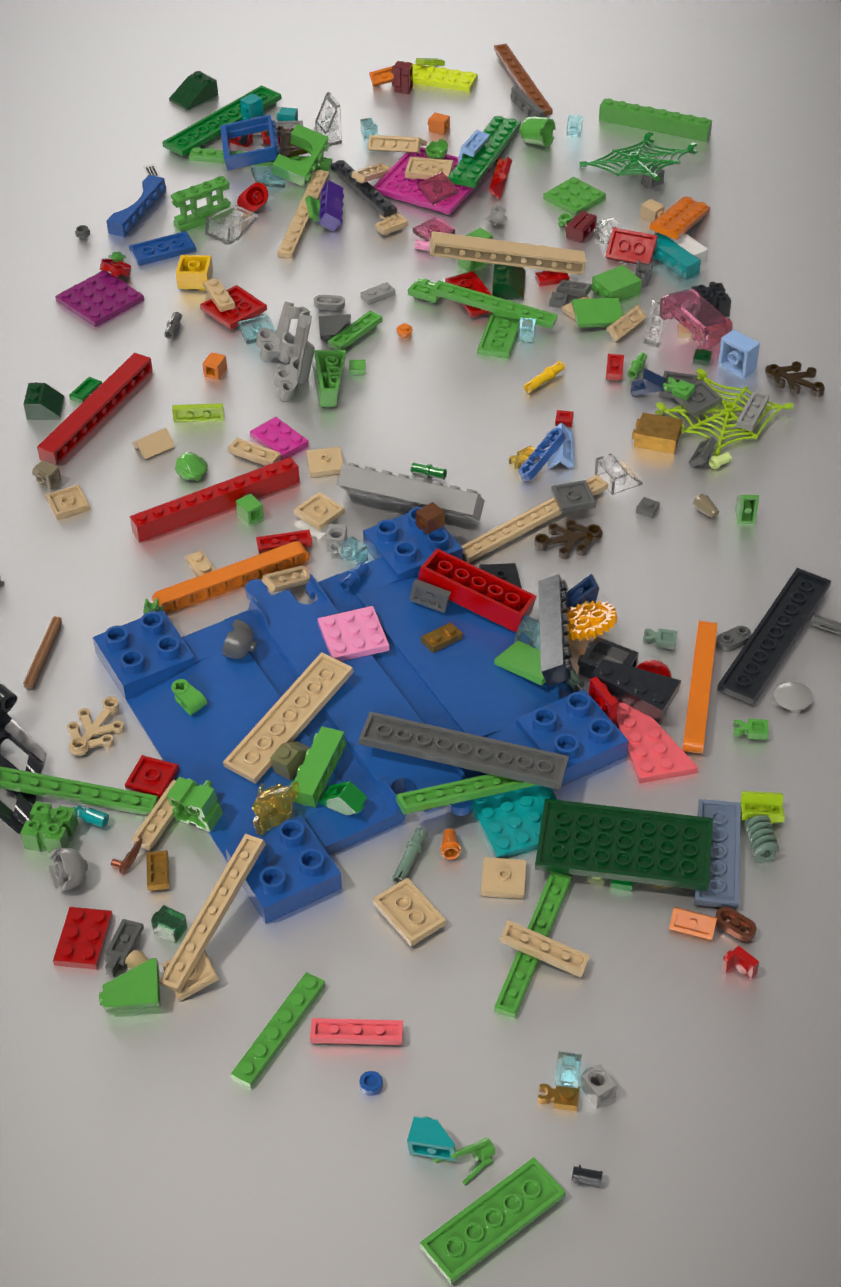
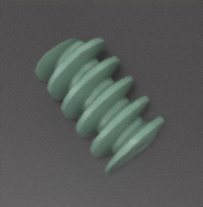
(761, 838)

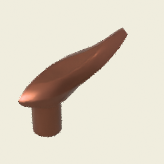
(129, 858)

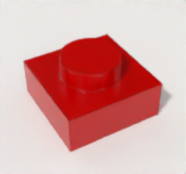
(564, 417)

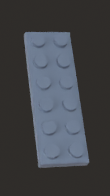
(725, 854)

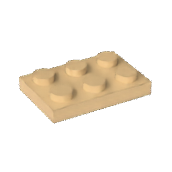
(425, 167)
(409, 911)

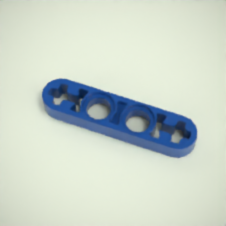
(553, 441)

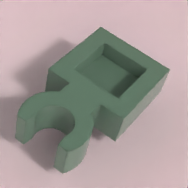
(663, 638)

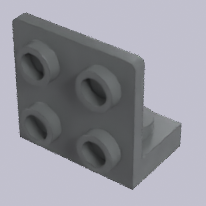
(430, 596)

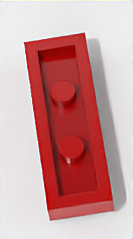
(270, 542)

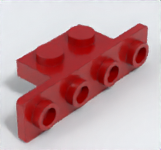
(499, 177)

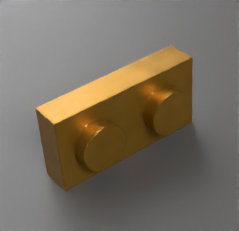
(441, 637)

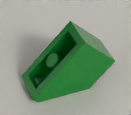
(343, 798)

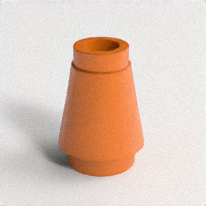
(450, 845)

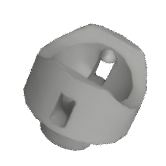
(497, 215)

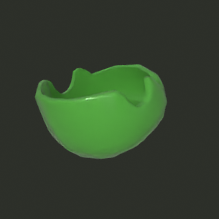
(437, 149)

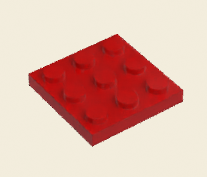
(245, 308)

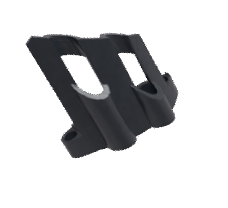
(37, 756)

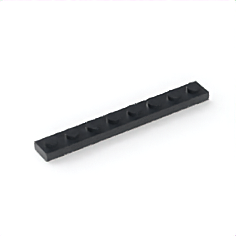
(365, 189)

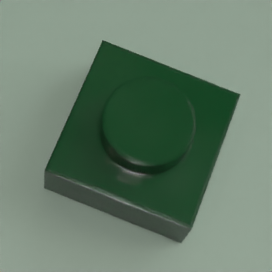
(702, 357)

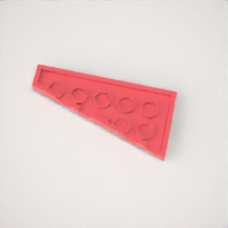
(650, 747)

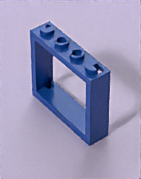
(244, 128)

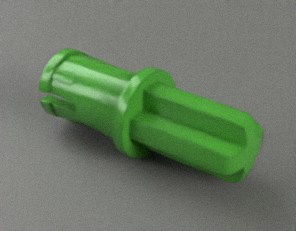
(637, 365)

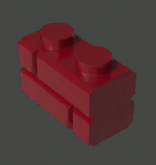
(402, 77)
(580, 226)

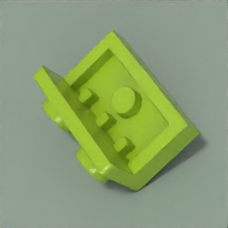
(762, 803)

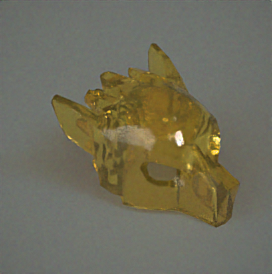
(273, 801)

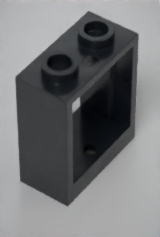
(607, 648)

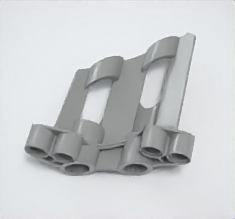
(288, 349)

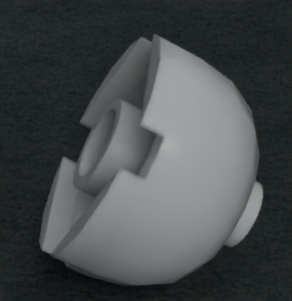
(67, 868)

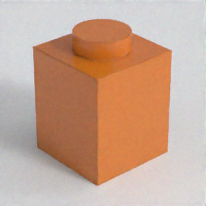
(439, 123)
(214, 366)

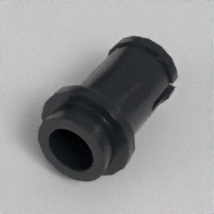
(586, 1176)

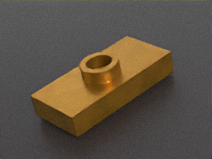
(157, 870)

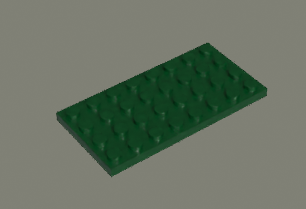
(625, 844)

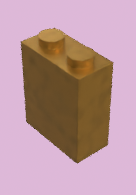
(657, 433)

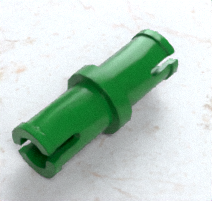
(428, 470)

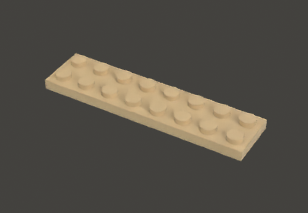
(288, 716)

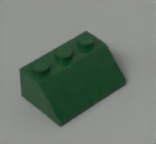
(508, 282)

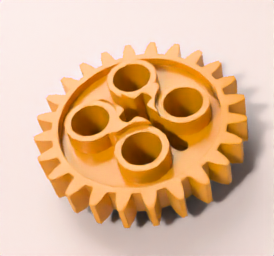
(591, 620)

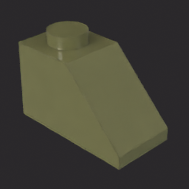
(289, 758)

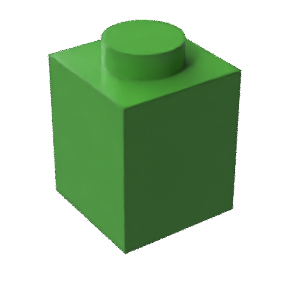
(249, 509)

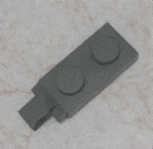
(122, 945)

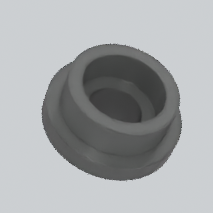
(82, 232)

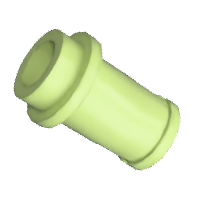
(717, 461)

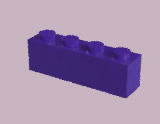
(331, 206)

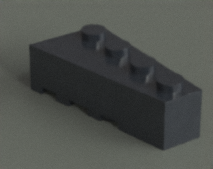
(638, 688)

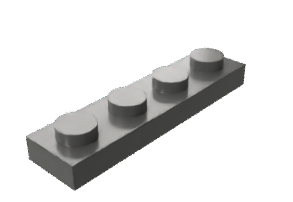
(525, 103)

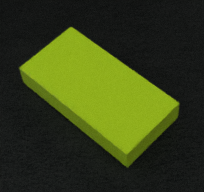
(430, 61)

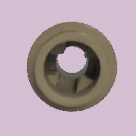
(706, 506)

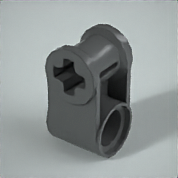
(644, 271)

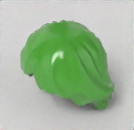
(190, 466)

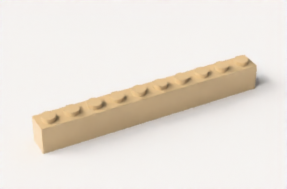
(507, 253)

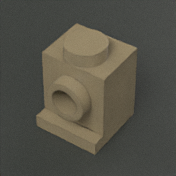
(47, 474)

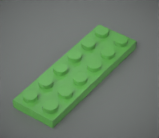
(492, 1220)

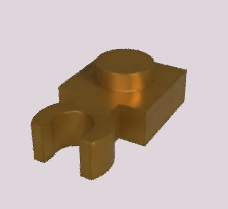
(563, 1097)

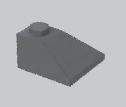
(332, 325)

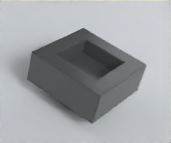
(558, 299)
(648, 507)

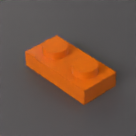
(381, 76)
(693, 923)

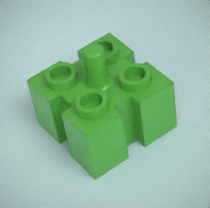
(195, 803)
(49, 827)

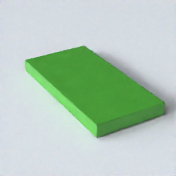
(499, 336)

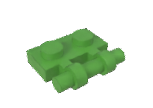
(423, 290)

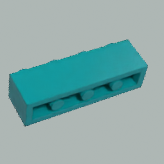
(676, 257)

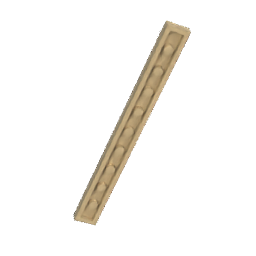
(301, 218)
(521, 524)

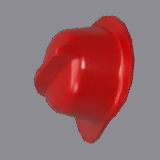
(253, 197)

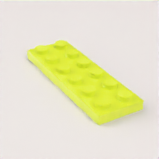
(444, 77)

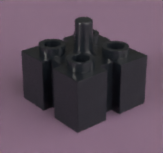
(716, 296)

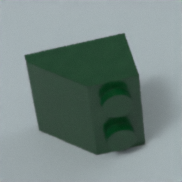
(43, 402)

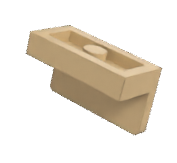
(154, 443)

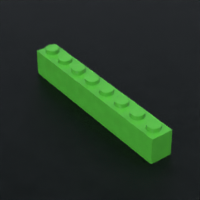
(655, 120)

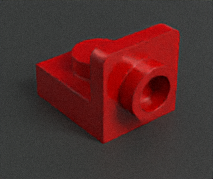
(742, 960)

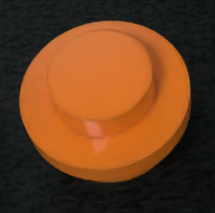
(404, 330)

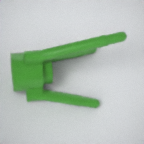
(480, 1150)

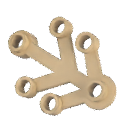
(81, 745)

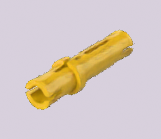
(548, 373)

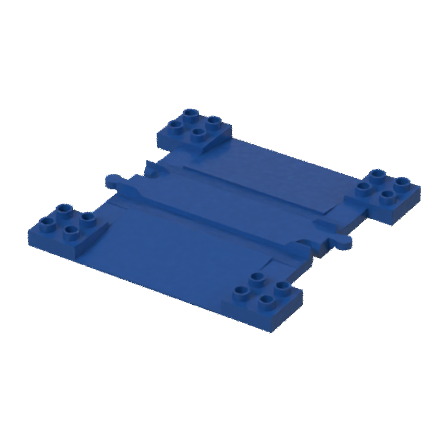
(445, 689)

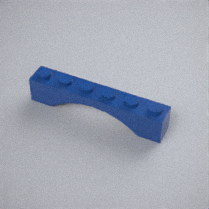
(123, 221)

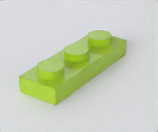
(198, 412)

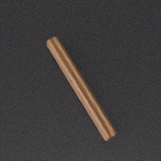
(42, 652)

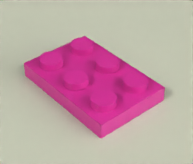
(279, 437)

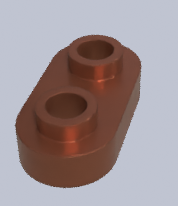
(736, 924)

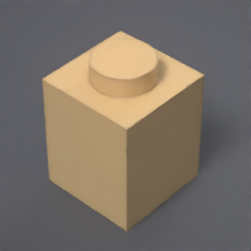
(651, 210)

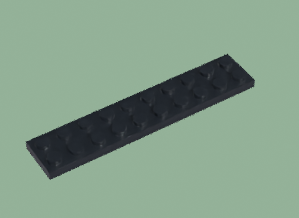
(774, 636)

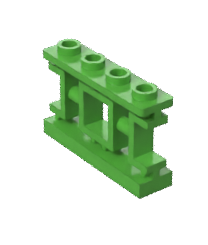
(204, 190)

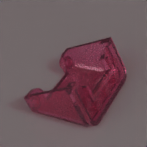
(697, 316)

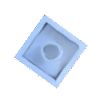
(738, 353)

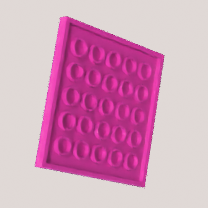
(398, 187)

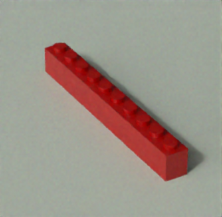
(94, 409)
(213, 499)

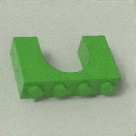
(301, 171)

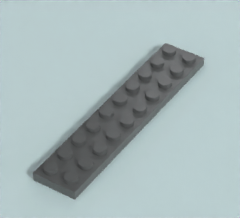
(464, 750)

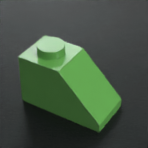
(746, 509)

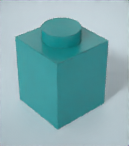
(287, 114)

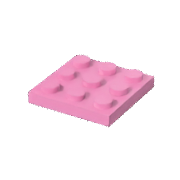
(353, 634)

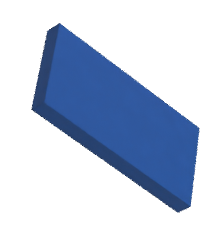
(162, 248)

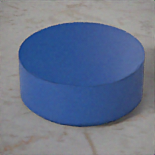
(371, 1083)

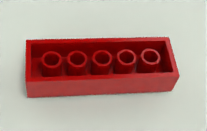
(478, 589)

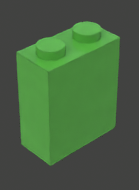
(616, 283)

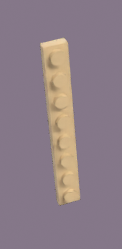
(212, 913)

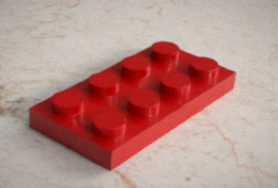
(470, 281)

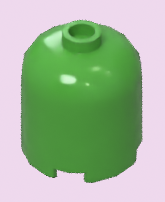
(537, 131)

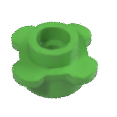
(564, 219)
(117, 256)

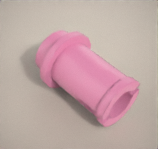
(422, 245)

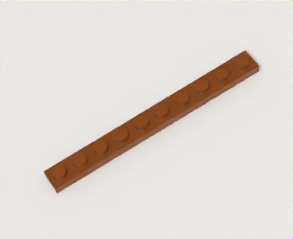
(521, 77)

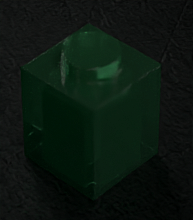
(169, 924)

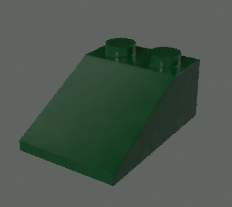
(194, 90)

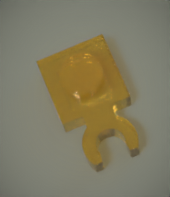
(521, 457)

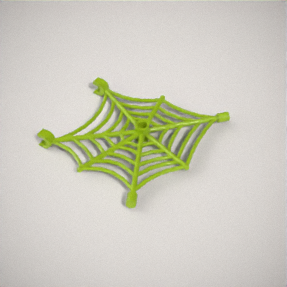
(727, 412)

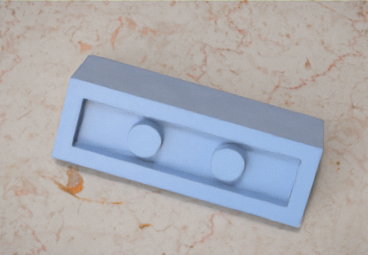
(473, 144)
(565, 452)

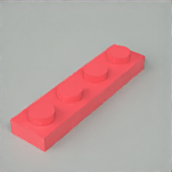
(356, 1031)

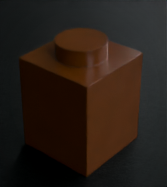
(430, 518)

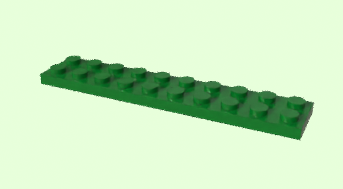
(209, 127)
(472, 169)

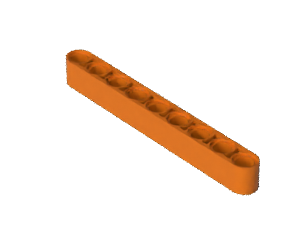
(230, 577)
(700, 687)

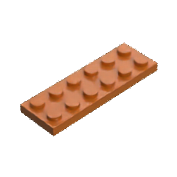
(680, 217)

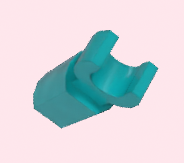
(92, 816)

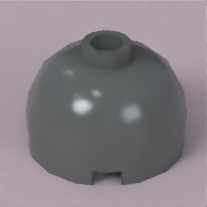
(239, 641)

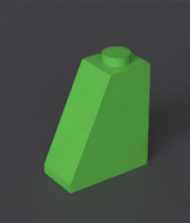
(134, 989)

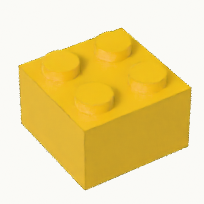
(193, 271)

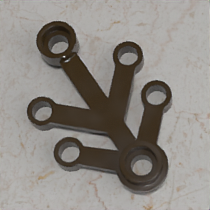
(775, 372)
(589, 534)

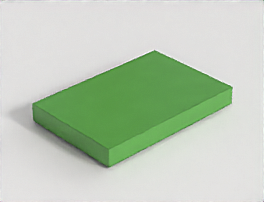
(596, 312)
(523, 661)

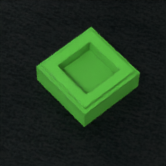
(357, 367)

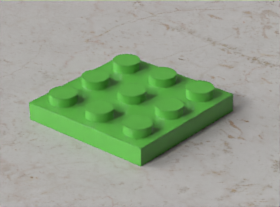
(574, 196)

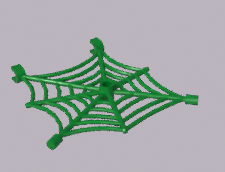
(634, 158)

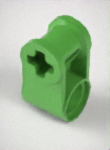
(188, 696)

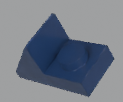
(649, 384)
(584, 591)

